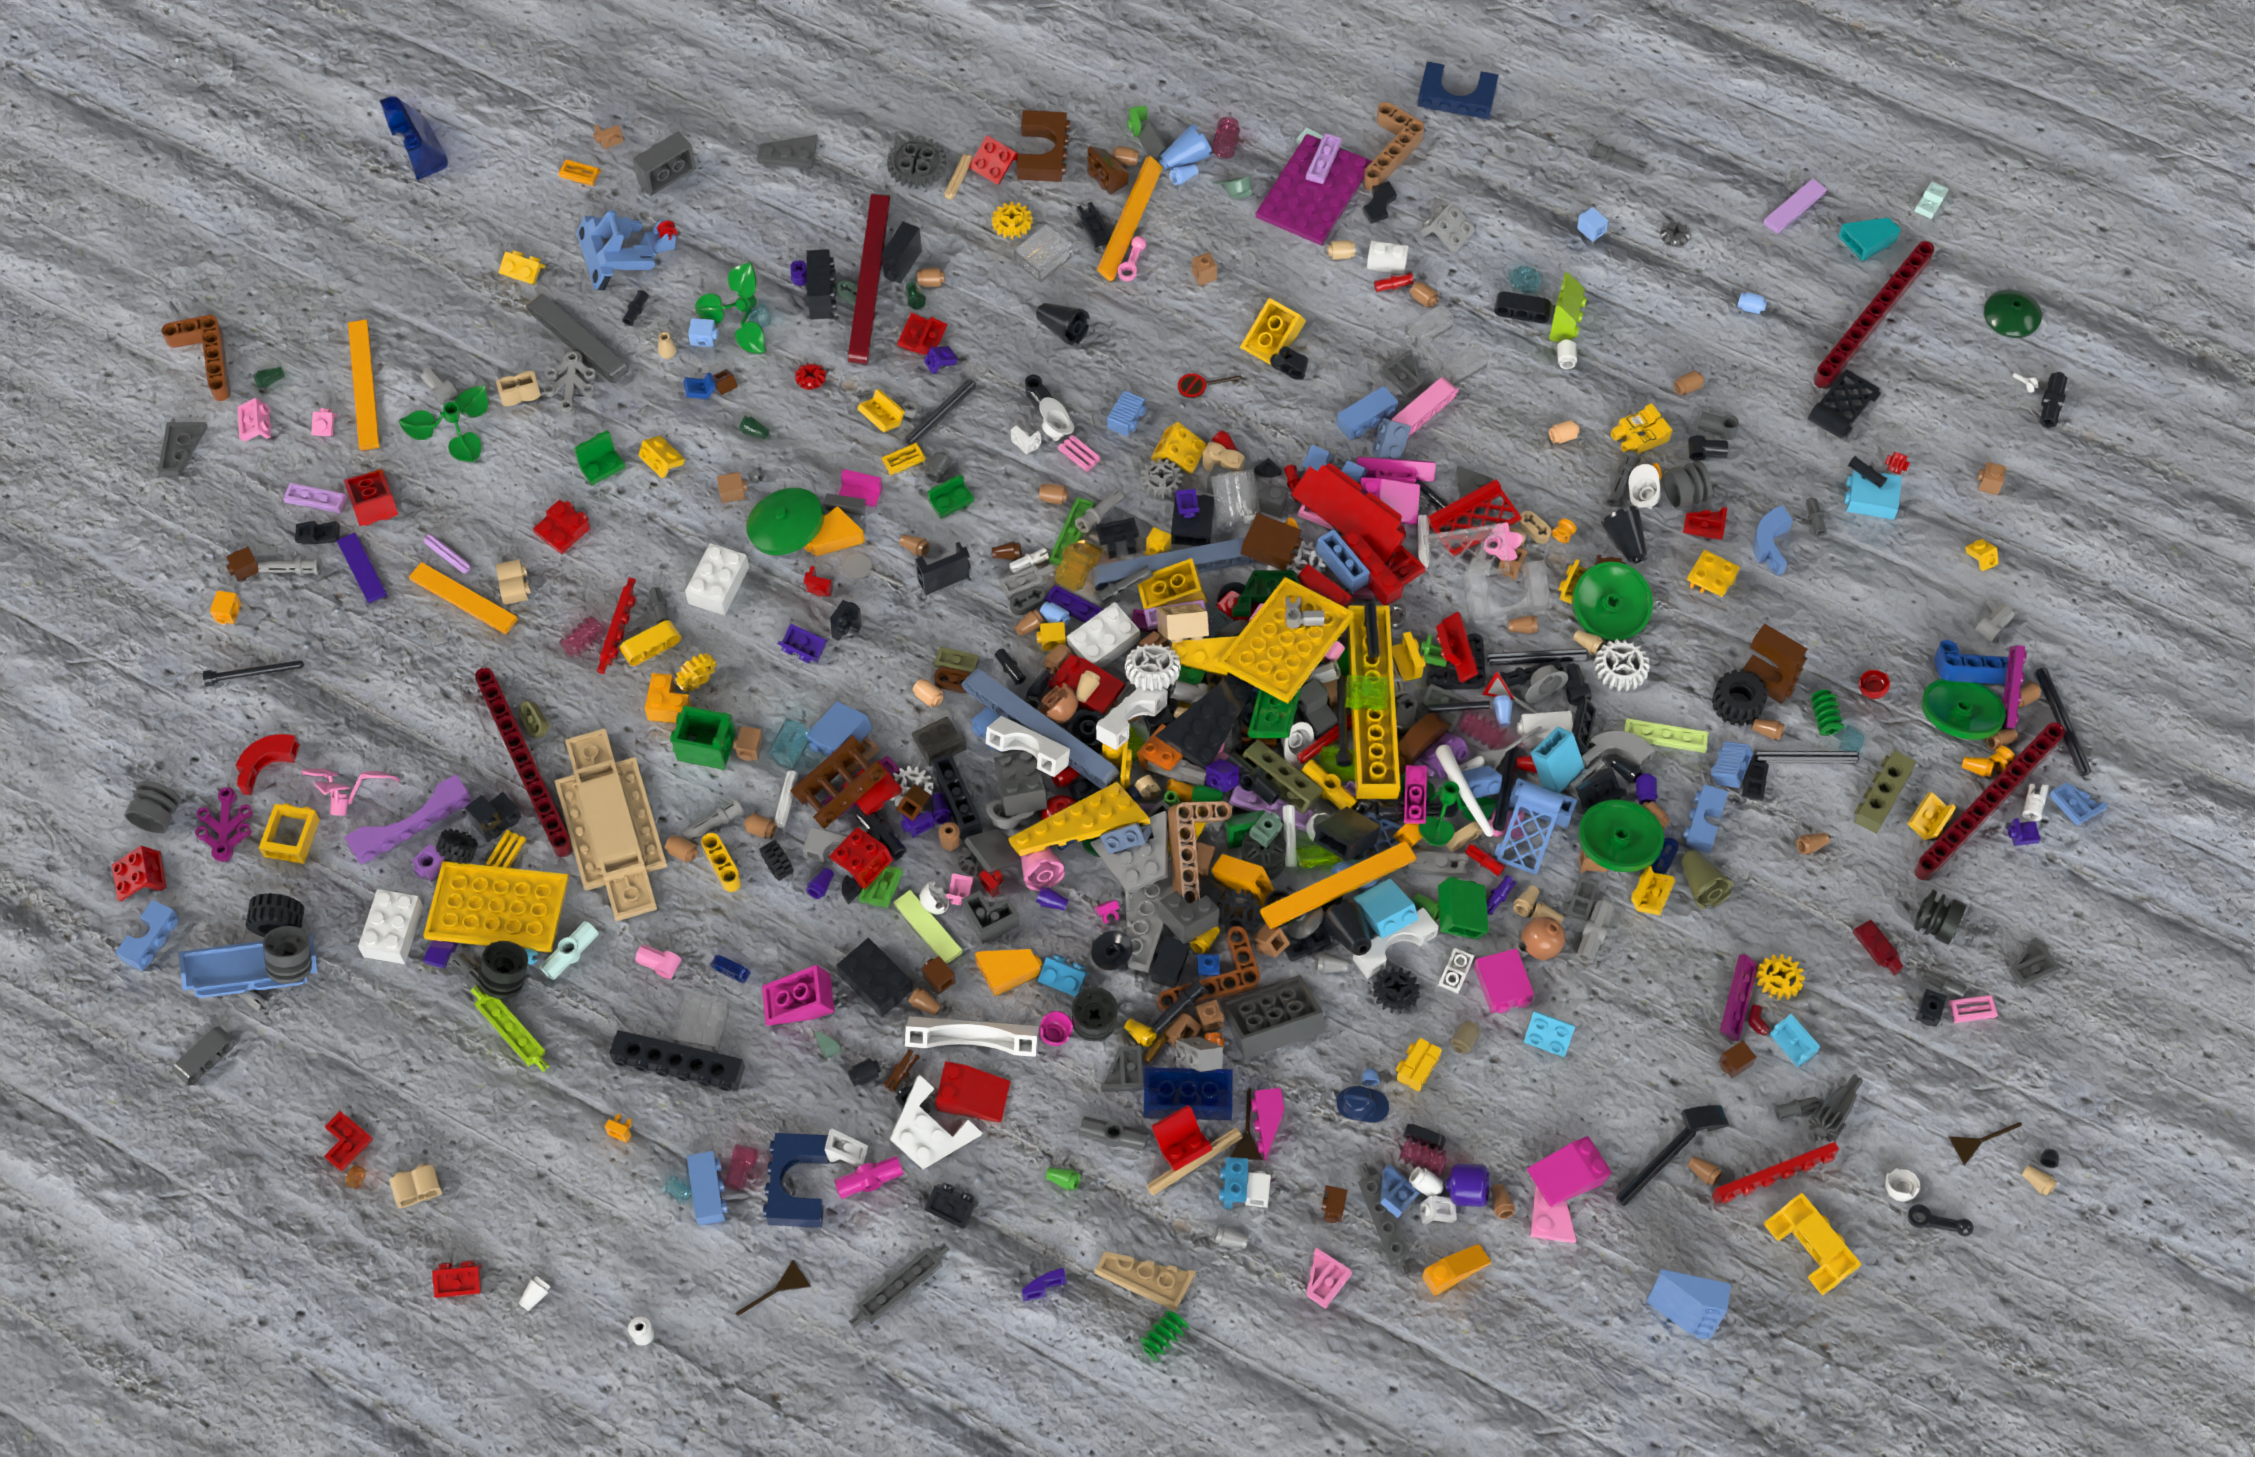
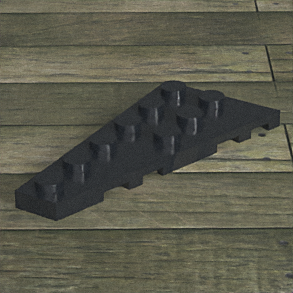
(1205, 725)

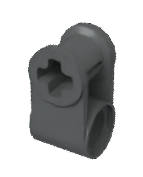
(1405, 717)

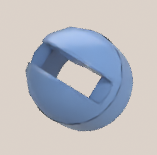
(1370, 1077)

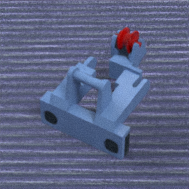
(603, 259)

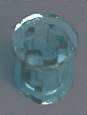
(677, 1190)

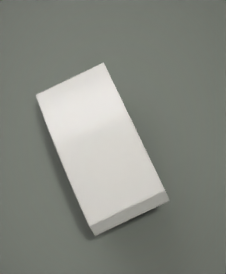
(1456, 970)

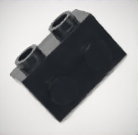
(1599, 789)

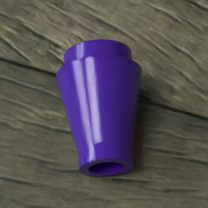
(940, 809)
(819, 884)
(1051, 899)

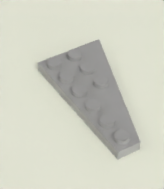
(1142, 920)

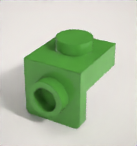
(1135, 116)
(1432, 652)

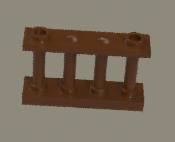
(827, 771)

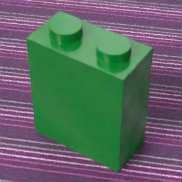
(1463, 908)

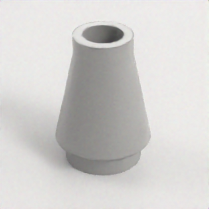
(1328, 963)
(1229, 1236)

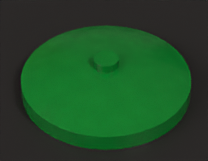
(785, 521)
(1612, 601)
(1963, 709)
(1621, 836)

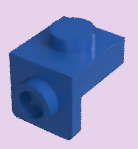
(698, 387)
(1208, 965)

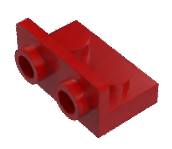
(456, 1280)

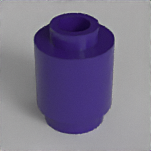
(1646, 788)

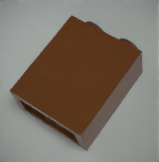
(1271, 542)

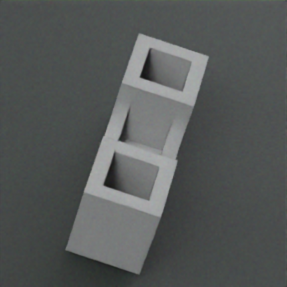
(821, 843)

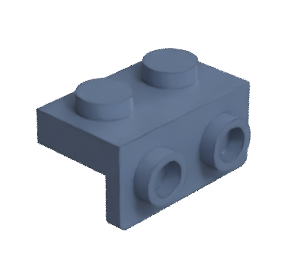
(1391, 439)
(1125, 837)

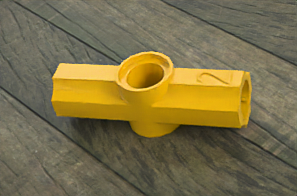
(1337, 793)

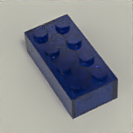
(1174, 1088)

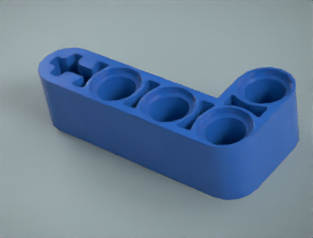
(1969, 668)

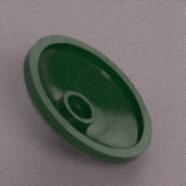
(2012, 313)

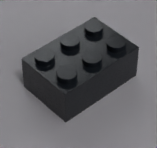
(821, 284)
(874, 977)

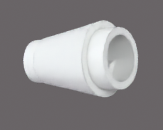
(534, 1293)

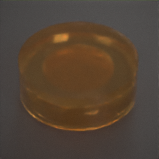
(355, 1177)

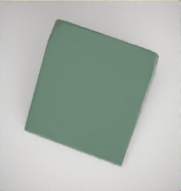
(827, 1045)

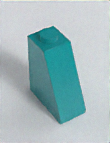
(1869, 236)

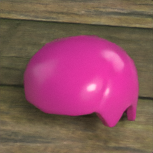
(1055, 1028)

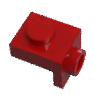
(817, 585)

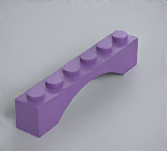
(372, 841)

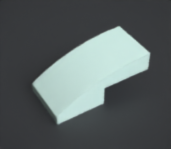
(1931, 200)

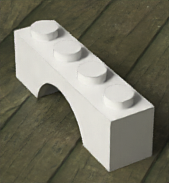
(1114, 728)
(1009, 735)
(1416, 932)

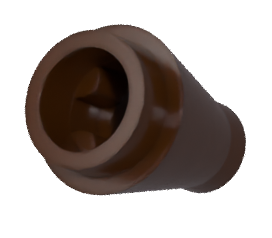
(1007, 551)

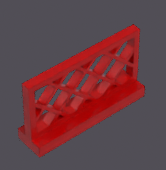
(1461, 508)

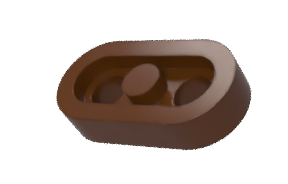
(954, 679)

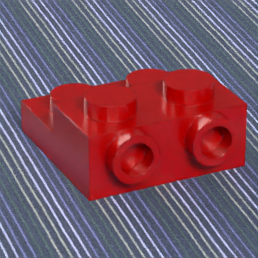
(562, 526)

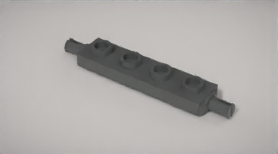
(1384, 1221)
(899, 1285)

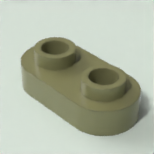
(533, 719)

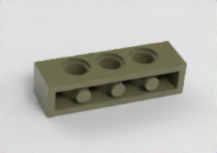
(1294, 785)
(1871, 817)

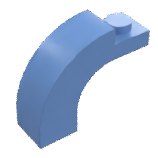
(1771, 525)

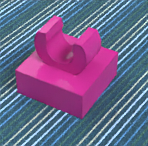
(1107, 908)

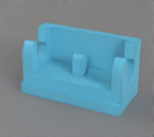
(1795, 1040)

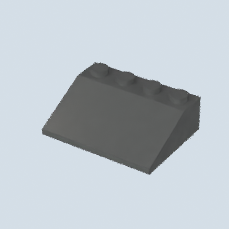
(1273, 1016)

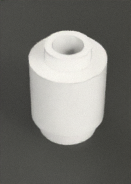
(1567, 354)
(1426, 1182)
(641, 1330)

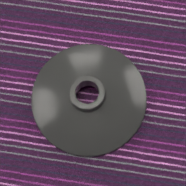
(1306, 923)

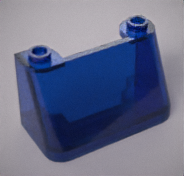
(419, 139)

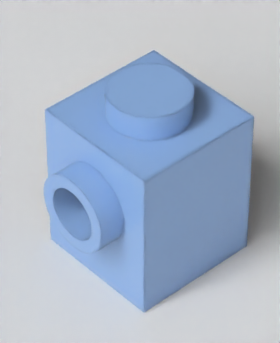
(1592, 224)
(702, 332)

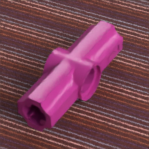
(868, 1177)

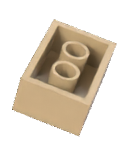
(1182, 622)

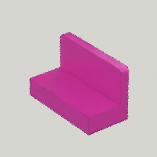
(861, 486)

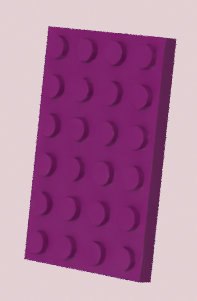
(1309, 206)

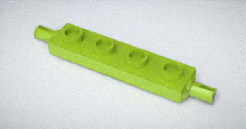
(510, 1029)

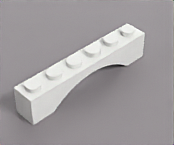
(934, 1032)

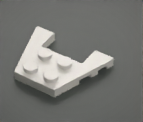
(922, 1136)

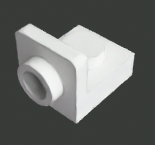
(1024, 441)
(1437, 1209)

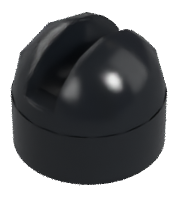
(2050, 1158)

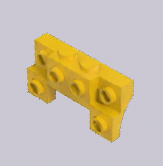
(1818, 1239)

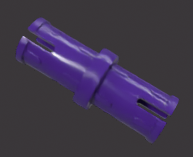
(1499, 894)

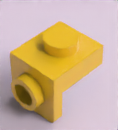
(1984, 553)

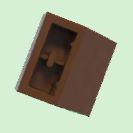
(1106, 170)

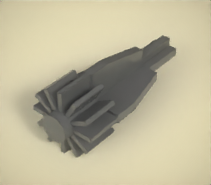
(1830, 1118)

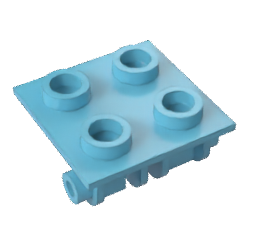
(1549, 1034)

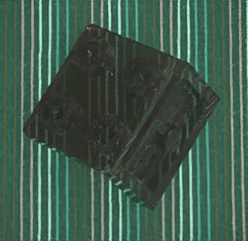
(939, 740)

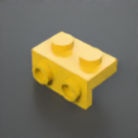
(520, 268)
(882, 411)
(660, 455)
(1566, 587)
(1407, 658)
(1931, 817)
(1652, 891)

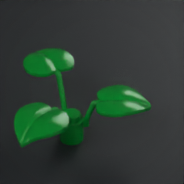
(741, 280)
(465, 447)
(1441, 832)

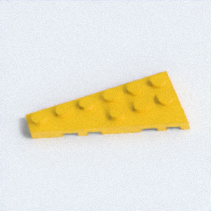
(1084, 820)

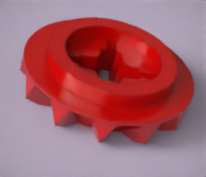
(810, 382)

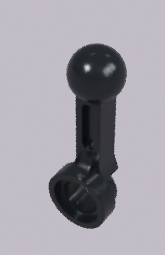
(1963, 1227)

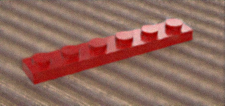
(1782, 1170)

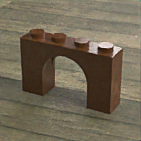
(1050, 164)
(1783, 652)

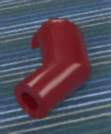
(1756, 1022)

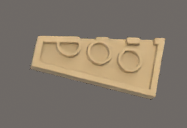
(1156, 1282)

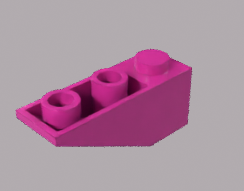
(1415, 794)
(1269, 1111)

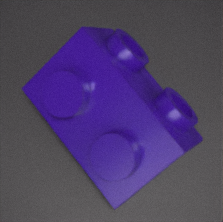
(803, 643)

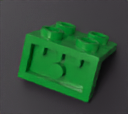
(598, 458)

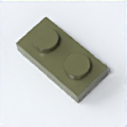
(956, 660)

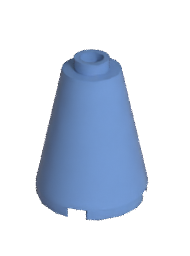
(1186, 149)

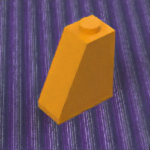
(835, 534)
(1243, 875)
(1007, 968)

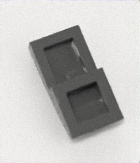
(1583, 898)

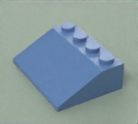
(1690, 1301)

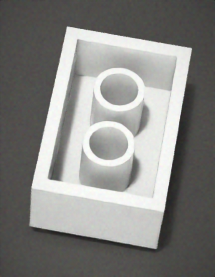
(717, 579)
(1104, 636)
(390, 926)

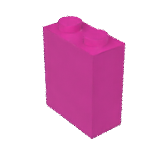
(1504, 981)

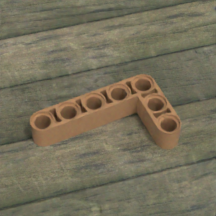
(1409, 136)
(1188, 843)

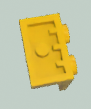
(1180, 447)
(1713, 573)
(1120, 758)

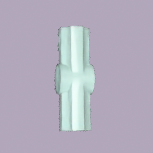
(578, 941)

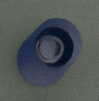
(1362, 1104)

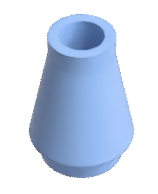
(1181, 174)
(1503, 708)

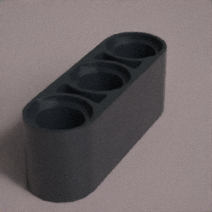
(1522, 307)

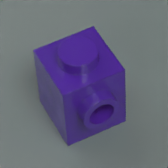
(1222, 775)

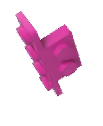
(1398, 469)

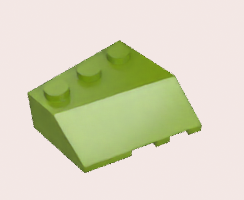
(1568, 310)

